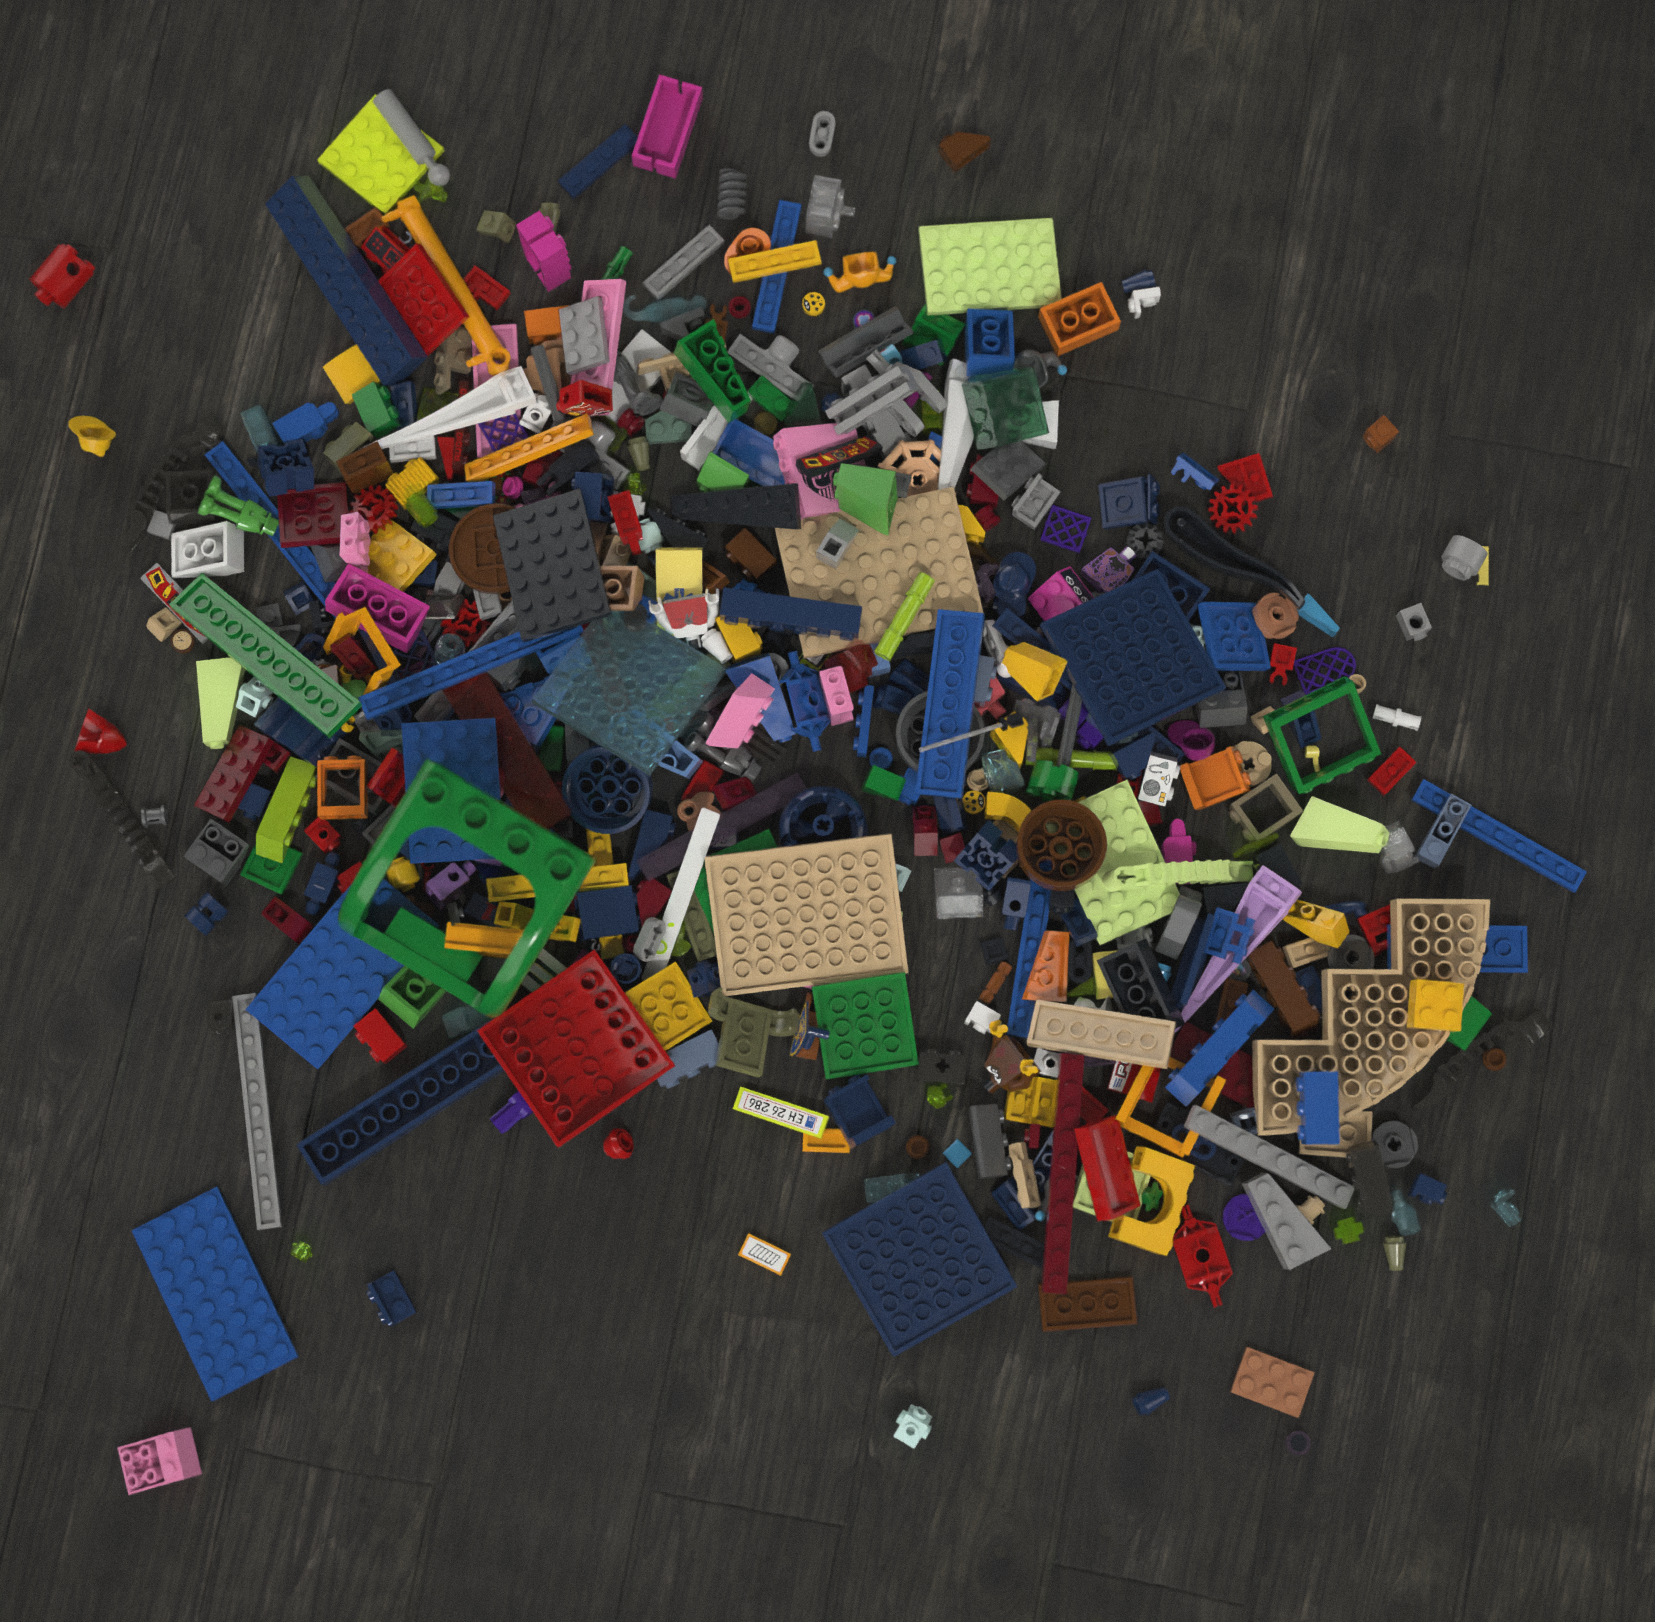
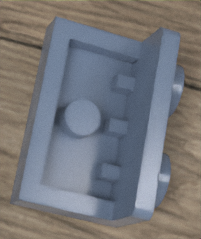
(985, 673)

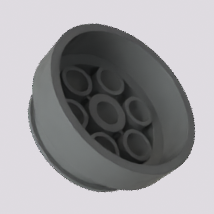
(908, 737)

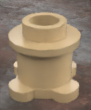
(1311, 1208)

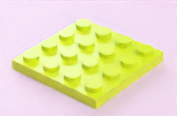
(374, 160)

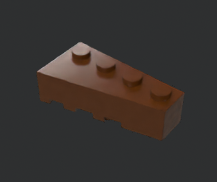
(1284, 991)

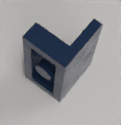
(951, 814)

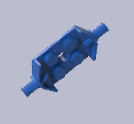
(801, 683)

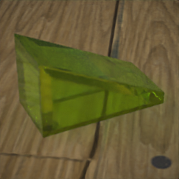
(1085, 989)

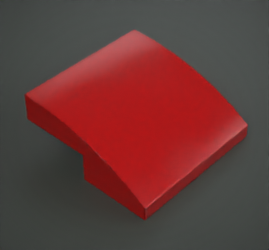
(390, 778)

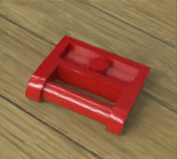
(1374, 925)

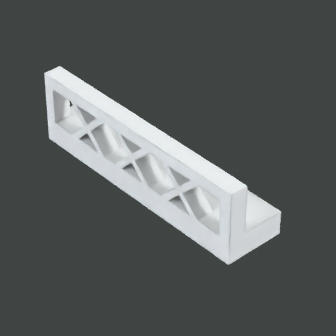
(704, 439)

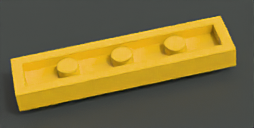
(774, 261)

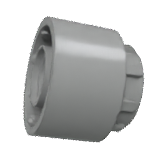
(1463, 557)

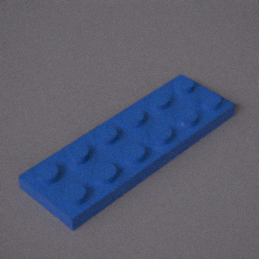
(1503, 951)

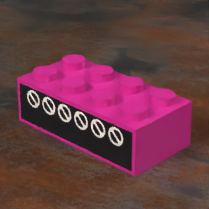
(1059, 594)

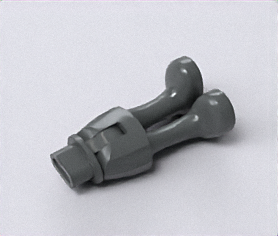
(640, 401)
(733, 760)

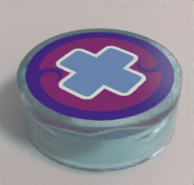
(862, 317)

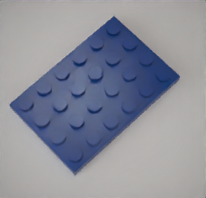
(469, 751)

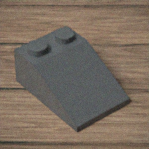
(508, 675)

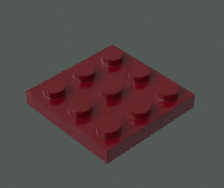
(312, 515)

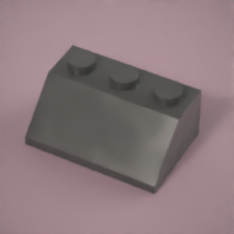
(989, 1141)

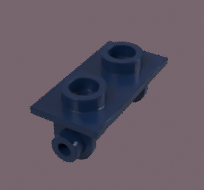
(1152, 490)

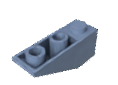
(1443, 831)

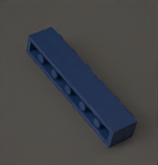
(790, 613)

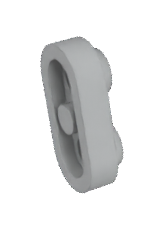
(821, 134)

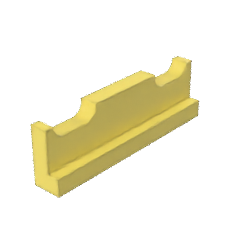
(1484, 570)

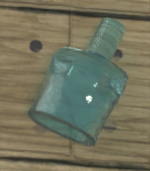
(1404, 1215)

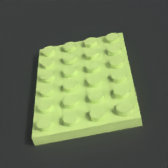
(989, 266)
(1128, 844)

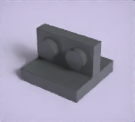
(686, 400)

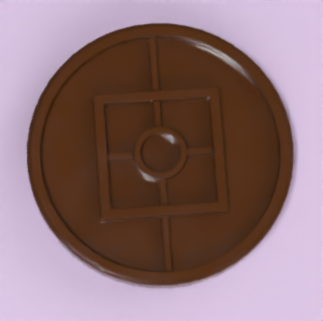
(477, 551)

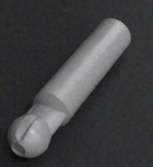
(410, 136)

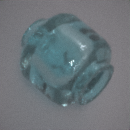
(448, 647)

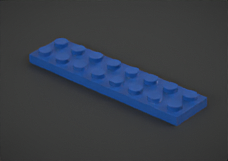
(950, 702)

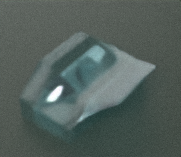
(1001, 772)

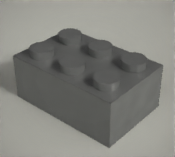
(348, 781)

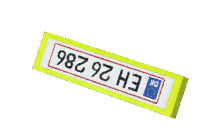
(781, 1112)

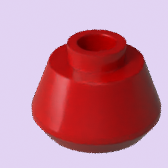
(618, 1144)

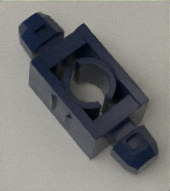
(322, 883)

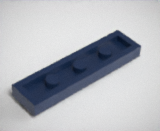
(598, 162)

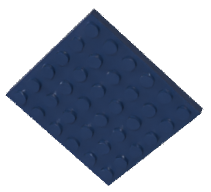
(1133, 657)
(919, 1259)

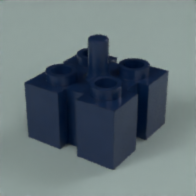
(285, 467)
(988, 855)

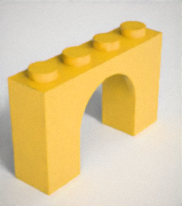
(1174, 1180)

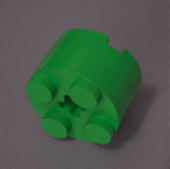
(1052, 781)

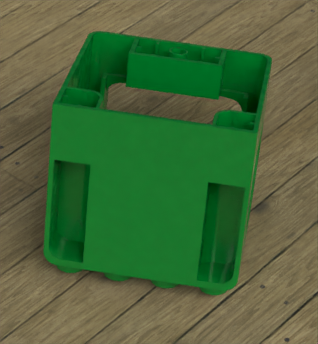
(453, 803)

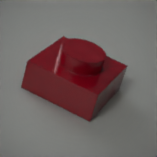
(1031, 1136)

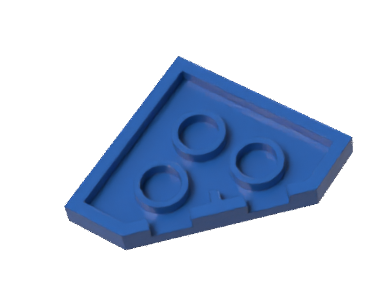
(532, 719)

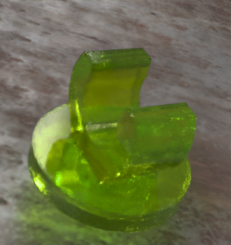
(635, 486)
(936, 1097)

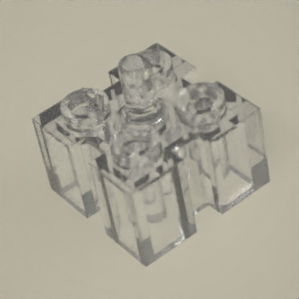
(826, 206)

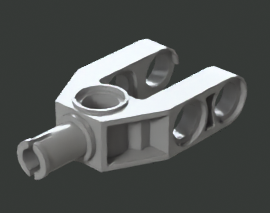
(901, 410)

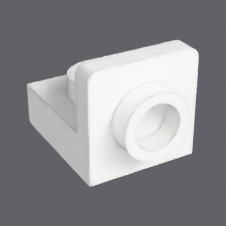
(1144, 297)

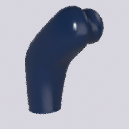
(1349, 907)

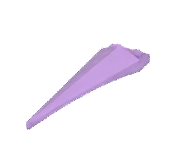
(1267, 902)

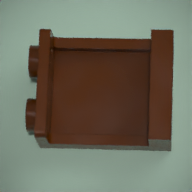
(365, 468)

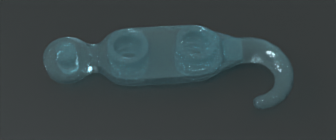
(663, 310)

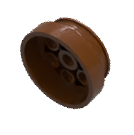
(1064, 815)

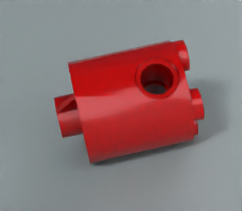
(55, 282)

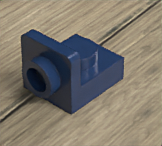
(890, 699)

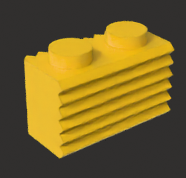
(411, 480)

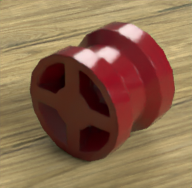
(630, 422)
(987, 518)

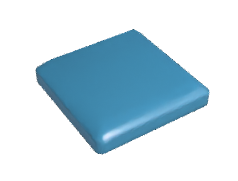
(957, 1153)

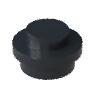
(993, 896)

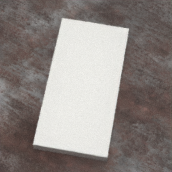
(639, 349)

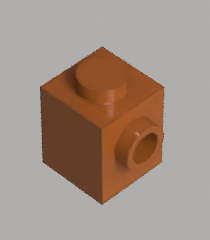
(1380, 434)

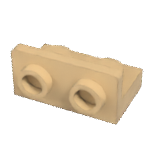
(614, 551)

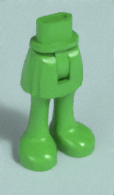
(251, 516)

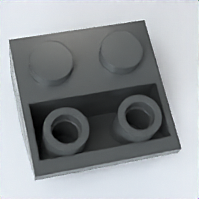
(217, 852)

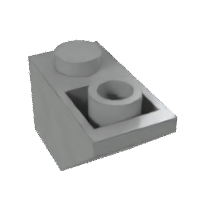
(836, 543)

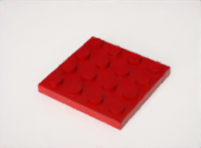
(423, 298)

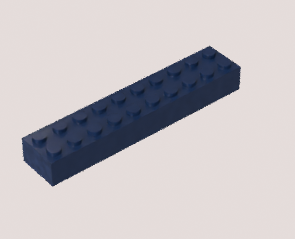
(346, 280)
(400, 1107)

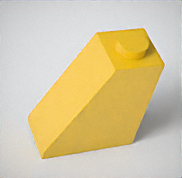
(1034, 669)

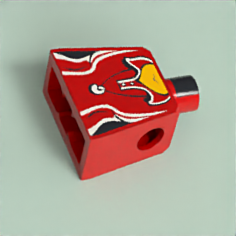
(585, 398)

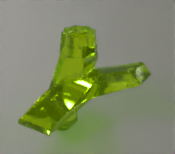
(430, 190)

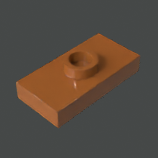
(362, 228)

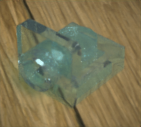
(1505, 1210)

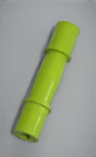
(904, 616)
(1079, 759)

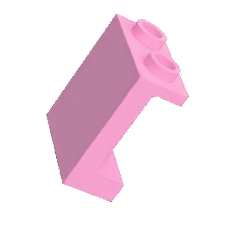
(836, 695)

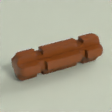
(995, 982)

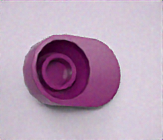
(1194, 741)

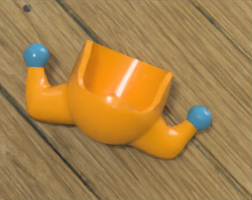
(860, 271)

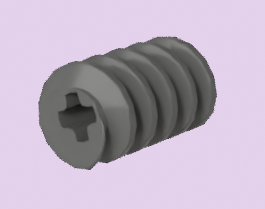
(730, 194)

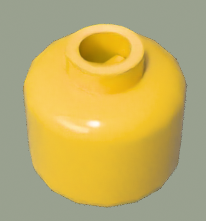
(403, 874)

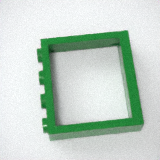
(1306, 704)

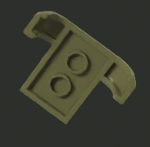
(747, 1031)

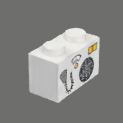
(1158, 778)

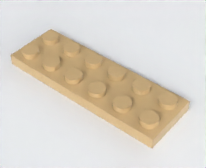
(1101, 1034)

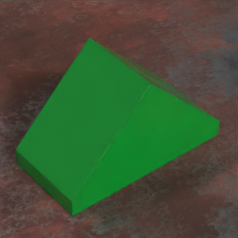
(883, 783)

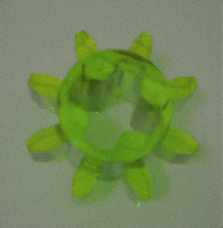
(1348, 1230)

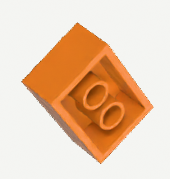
(1079, 319)

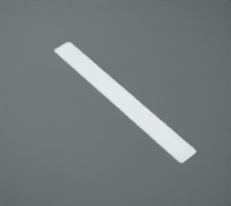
(684, 888)

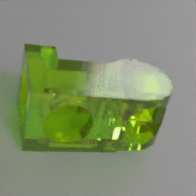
(931, 419)

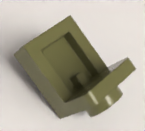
(497, 225)

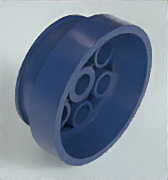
(582, 800)

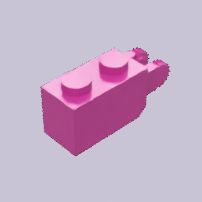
(1178, 846)

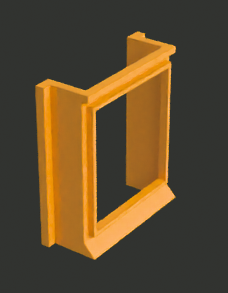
(350, 624)
(483, 939)
(1151, 1134)

